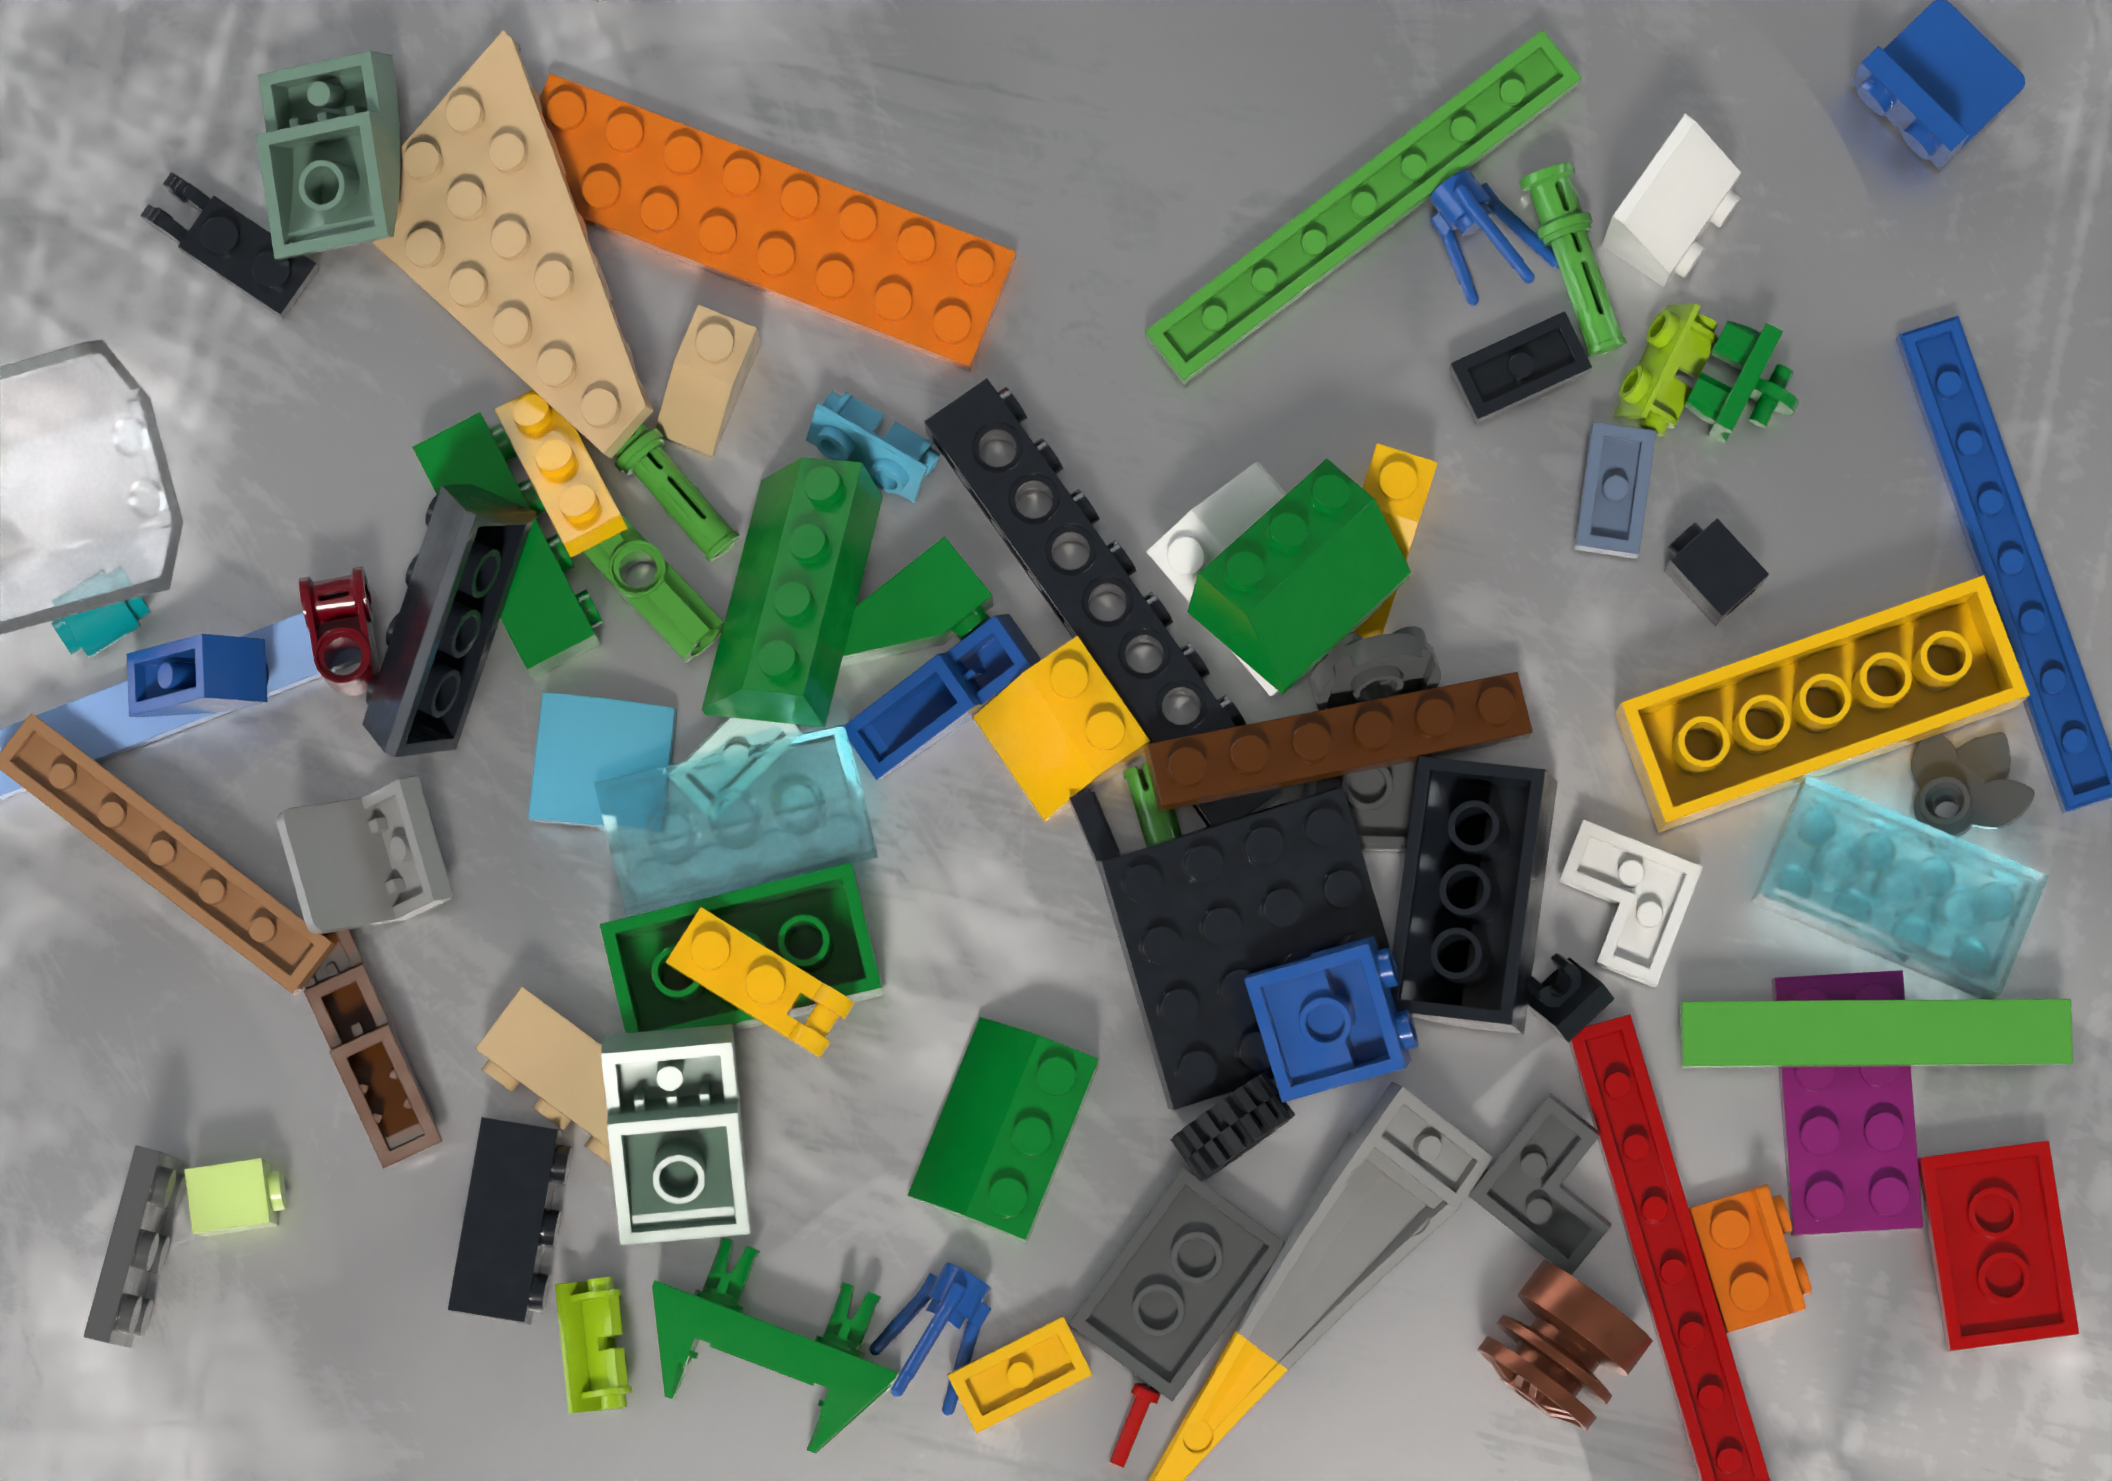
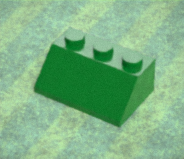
(1300, 577)
(1004, 1128)

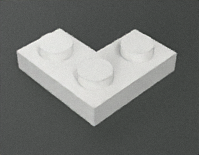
(1649, 892)

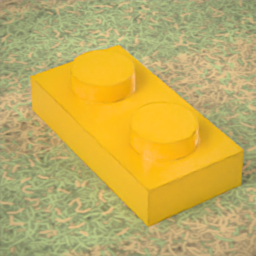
(1019, 1374)

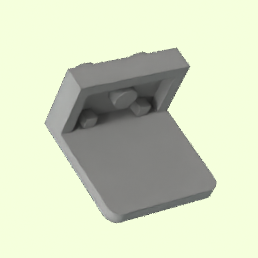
(365, 858)

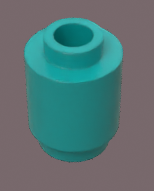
(100, 627)

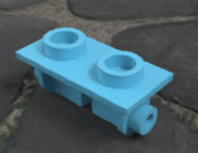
(846, 432)

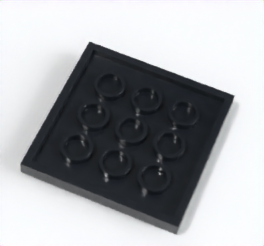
(1225, 906)

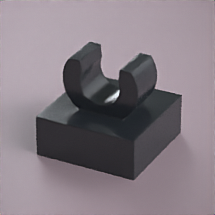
(1567, 998)

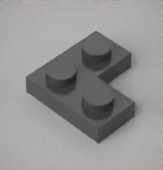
(1528, 1191)

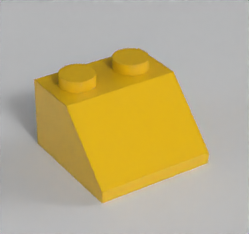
(1061, 728)

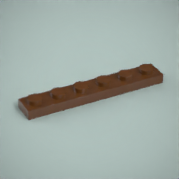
(1337, 741)

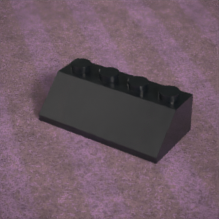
(446, 620)
(1472, 892)

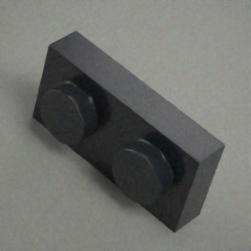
(1520, 367)

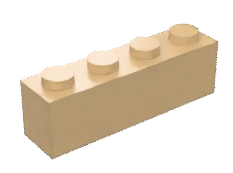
(552, 1060)

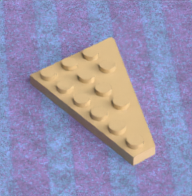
(508, 254)

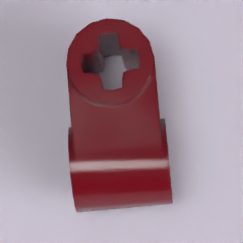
(340, 618)

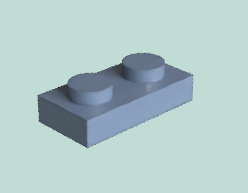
(1615, 490)

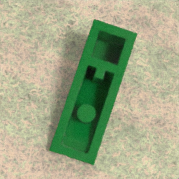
(919, 608)

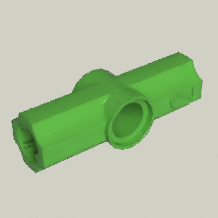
(666, 602)

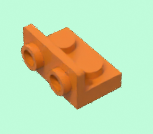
(1750, 1258)

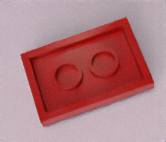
(1998, 1246)

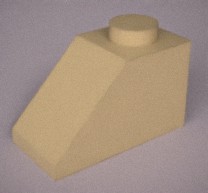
(707, 380)

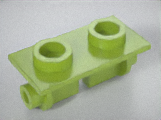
(1676, 341)
(591, 1362)

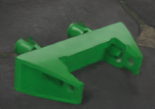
(719, 1320)

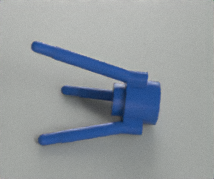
(1471, 206)
(954, 1298)

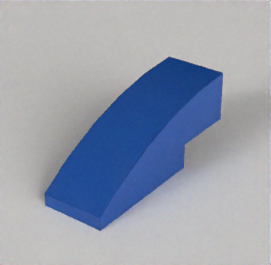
(940, 696)

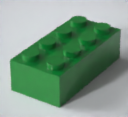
(805, 919)

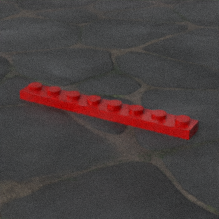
(1667, 1253)

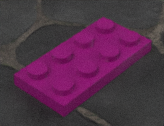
(1849, 1127)

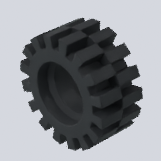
(1232, 1127)

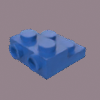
(1332, 1018)

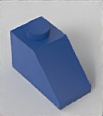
(197, 676)

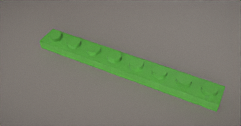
(1362, 207)

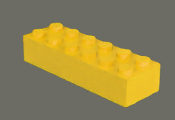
(1821, 703)

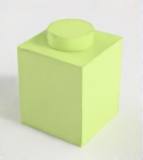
(234, 1197)

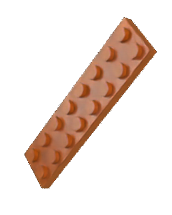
(776, 225)

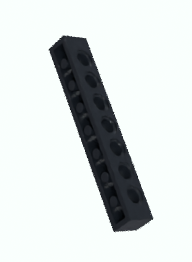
(989, 415)

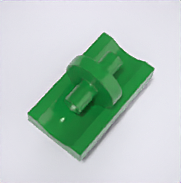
(1749, 352)

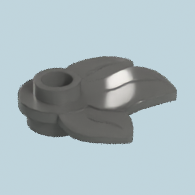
(1970, 778)

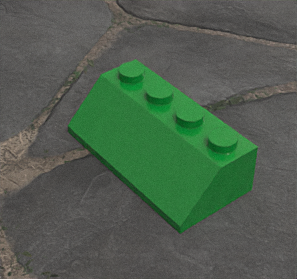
(795, 594)

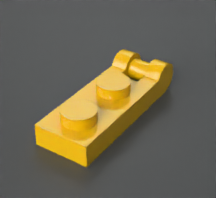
(757, 981)

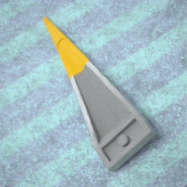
(1369, 1212)

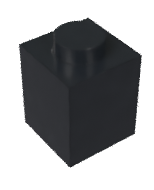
(1714, 570)

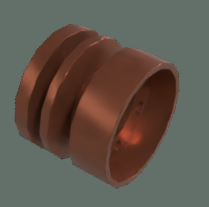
(1564, 1345)

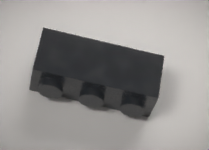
(509, 1221)

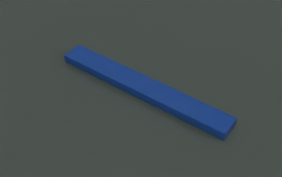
(2010, 559)

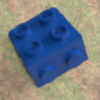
(1938, 82)

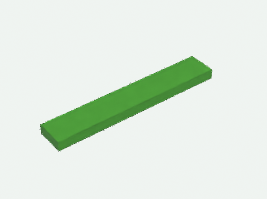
(1876, 1033)

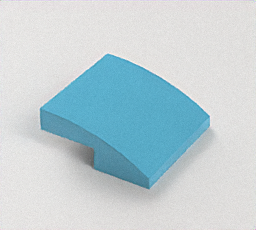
(592, 742)

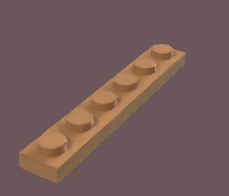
(164, 854)

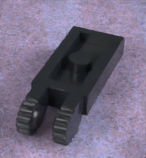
(233, 248)

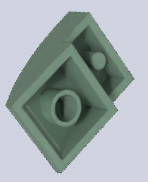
(330, 153)
(675, 1134)

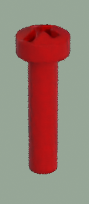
(1143, 1398)

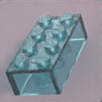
(1899, 889)

